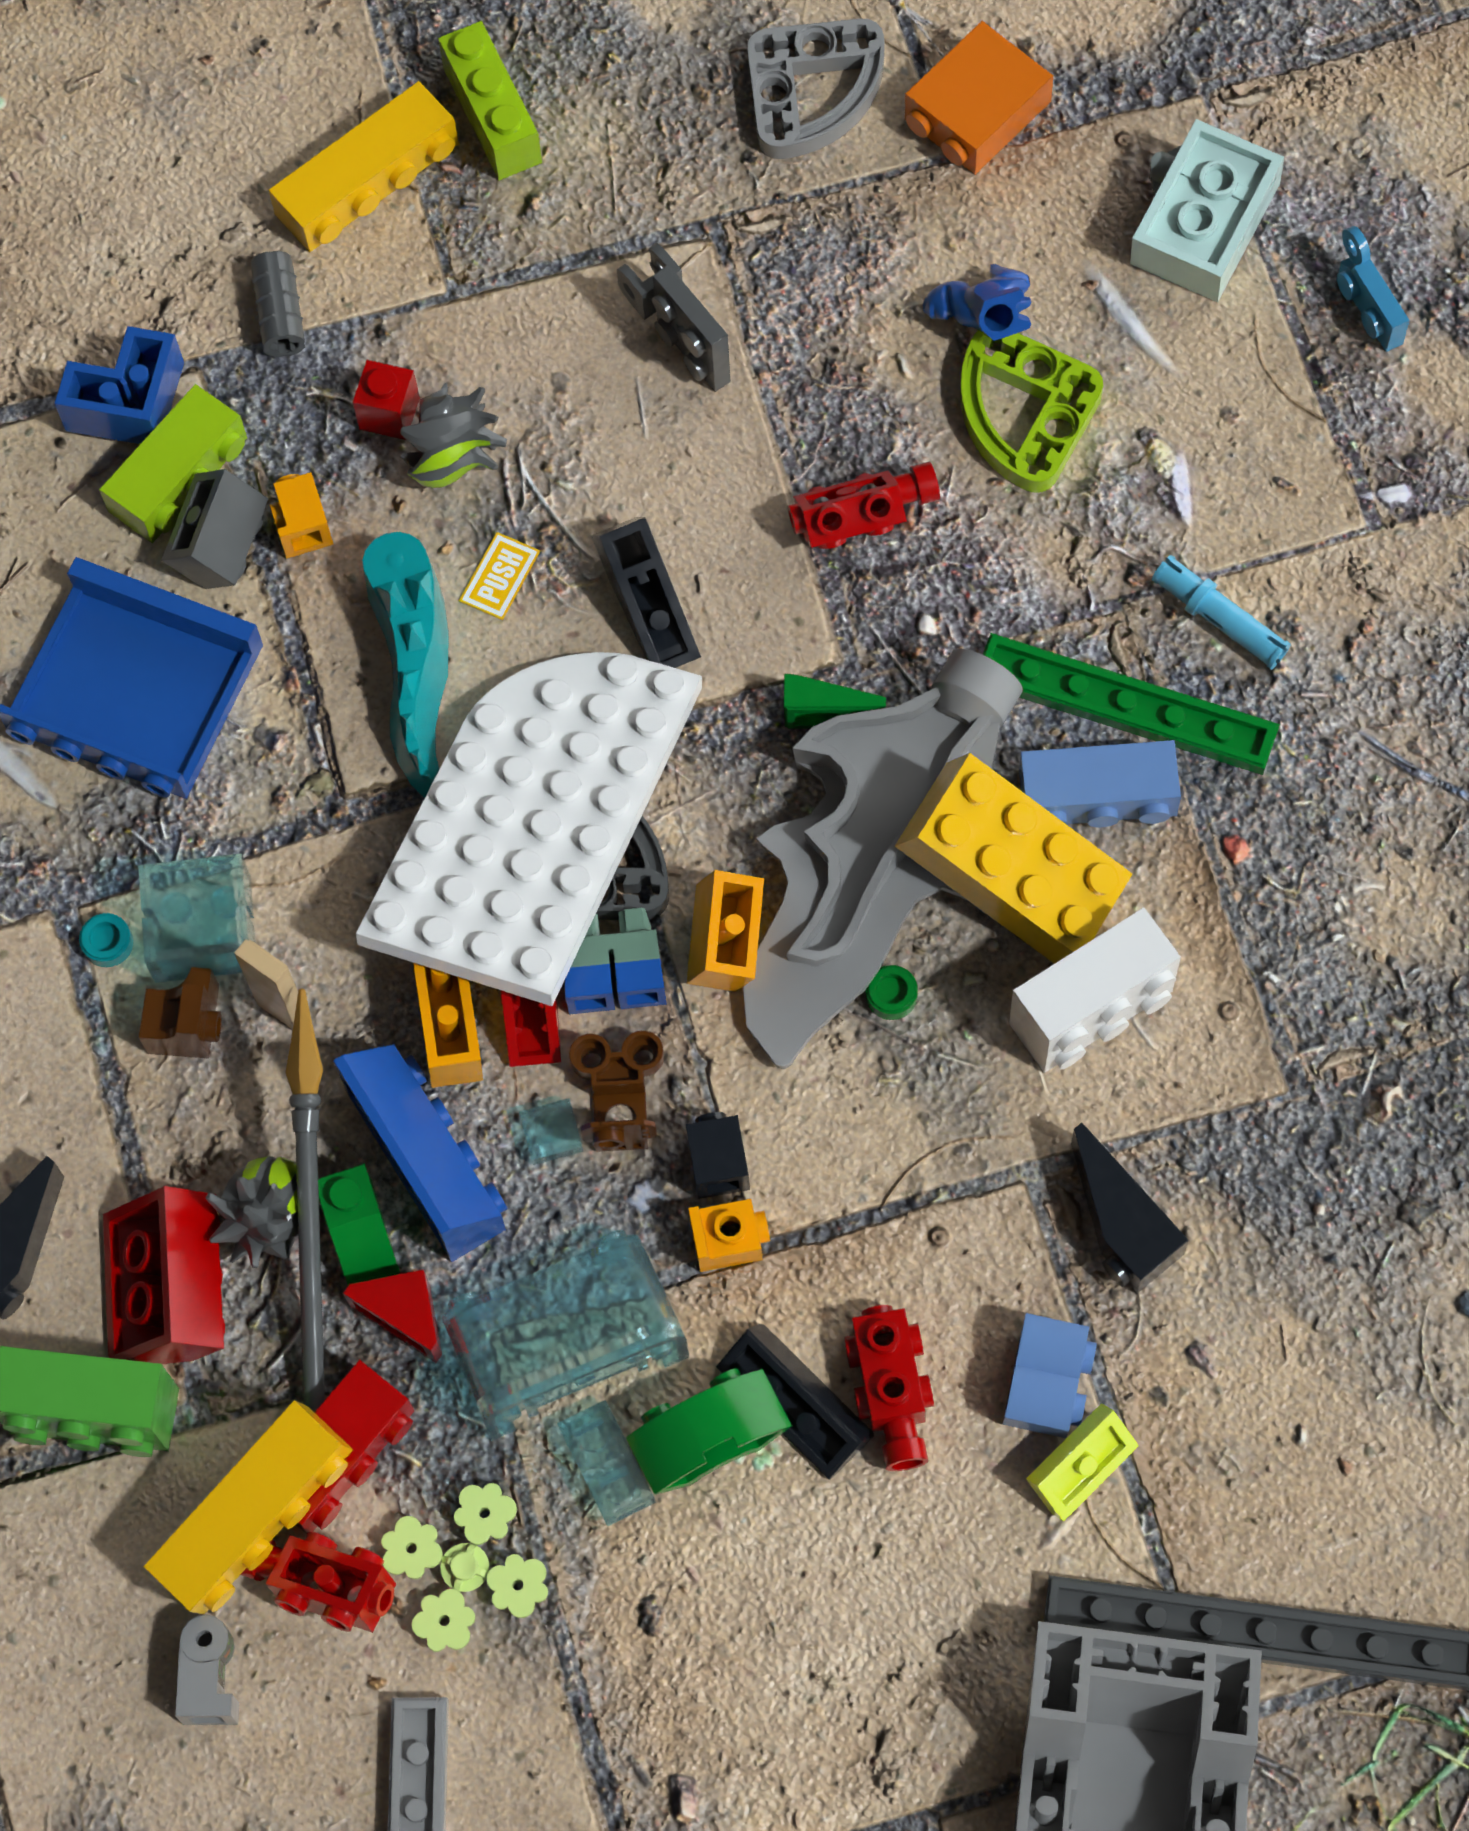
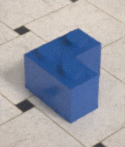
(123, 400)

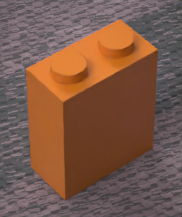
(977, 98)

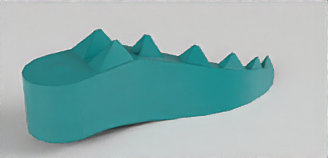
(416, 630)

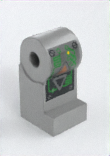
(202, 1663)

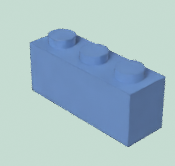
(1104, 782)

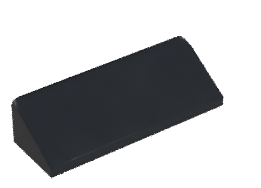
(819, 1420)

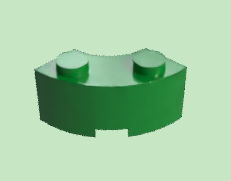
(707, 1430)

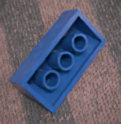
(422, 1149)

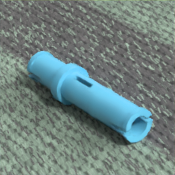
(1206, 601)

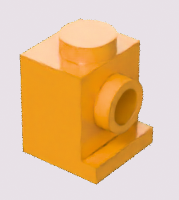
(300, 515)
(720, 1251)

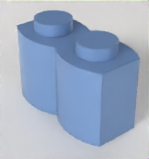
(1048, 1375)

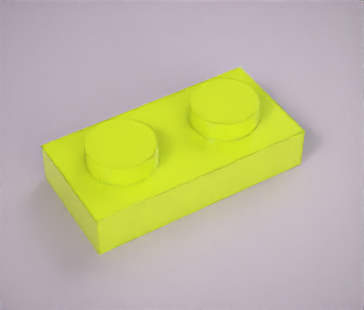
(1082, 1462)

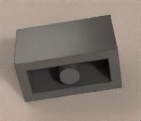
(215, 529)

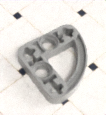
(781, 71)

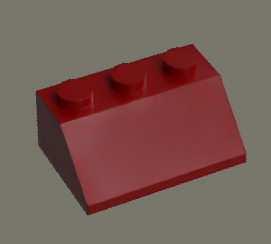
(163, 1278)

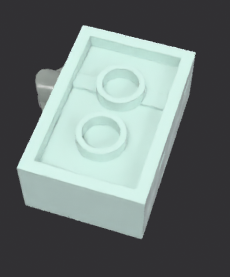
(1204, 208)

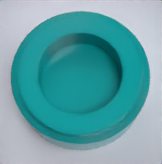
(106, 940)

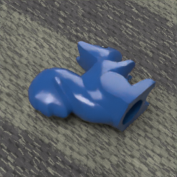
(988, 306)

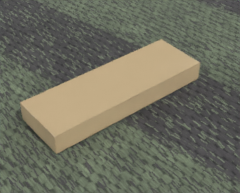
(268, 981)

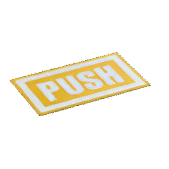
(499, 575)

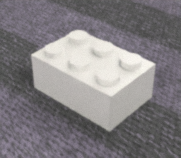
(1095, 991)

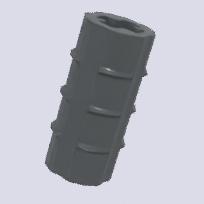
(277, 304)

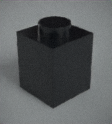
(717, 1155)

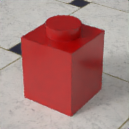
(385, 399)

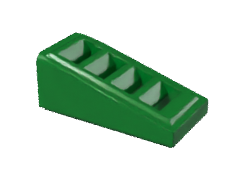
(815, 701)

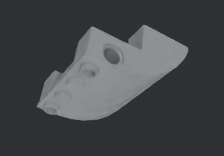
(1137, 1733)

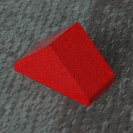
(531, 1031)
(401, 1307)

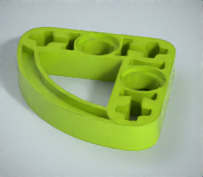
(1054, 389)

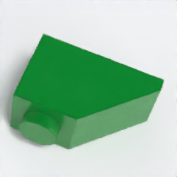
(357, 1225)

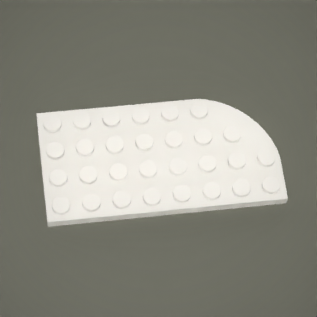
(530, 821)

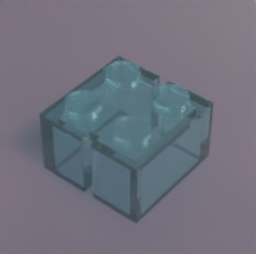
(201, 913)

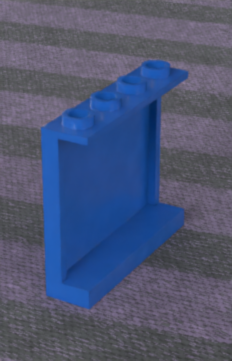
(133, 680)

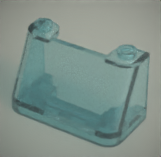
(563, 1330)

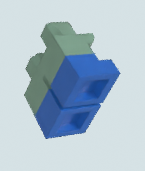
(636, 967)

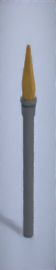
(304, 1076)

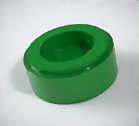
(892, 993)

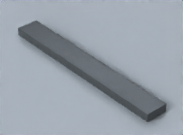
(1282, 1633)

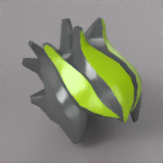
(450, 438)
(259, 1209)

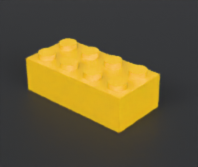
(1013, 858)

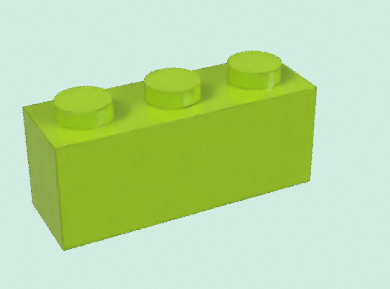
(490, 100)
(157, 476)

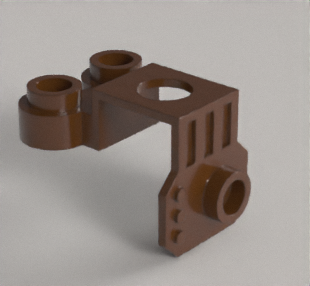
(615, 1083)

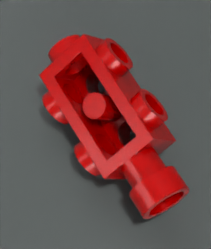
(857, 512)
(886, 1367)
(350, 1590)

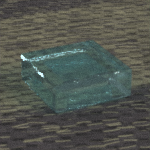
(551, 1131)

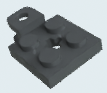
(680, 317)

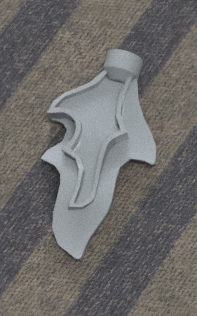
(841, 861)

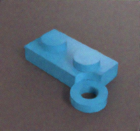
(1362, 282)

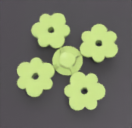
(464, 1567)

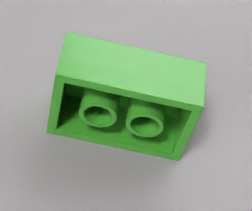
(86, 1401)

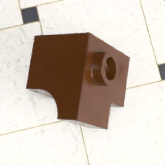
(182, 1018)

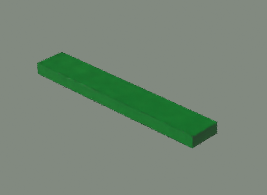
(1136, 705)

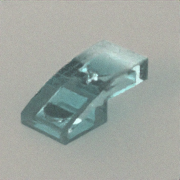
(606, 1463)

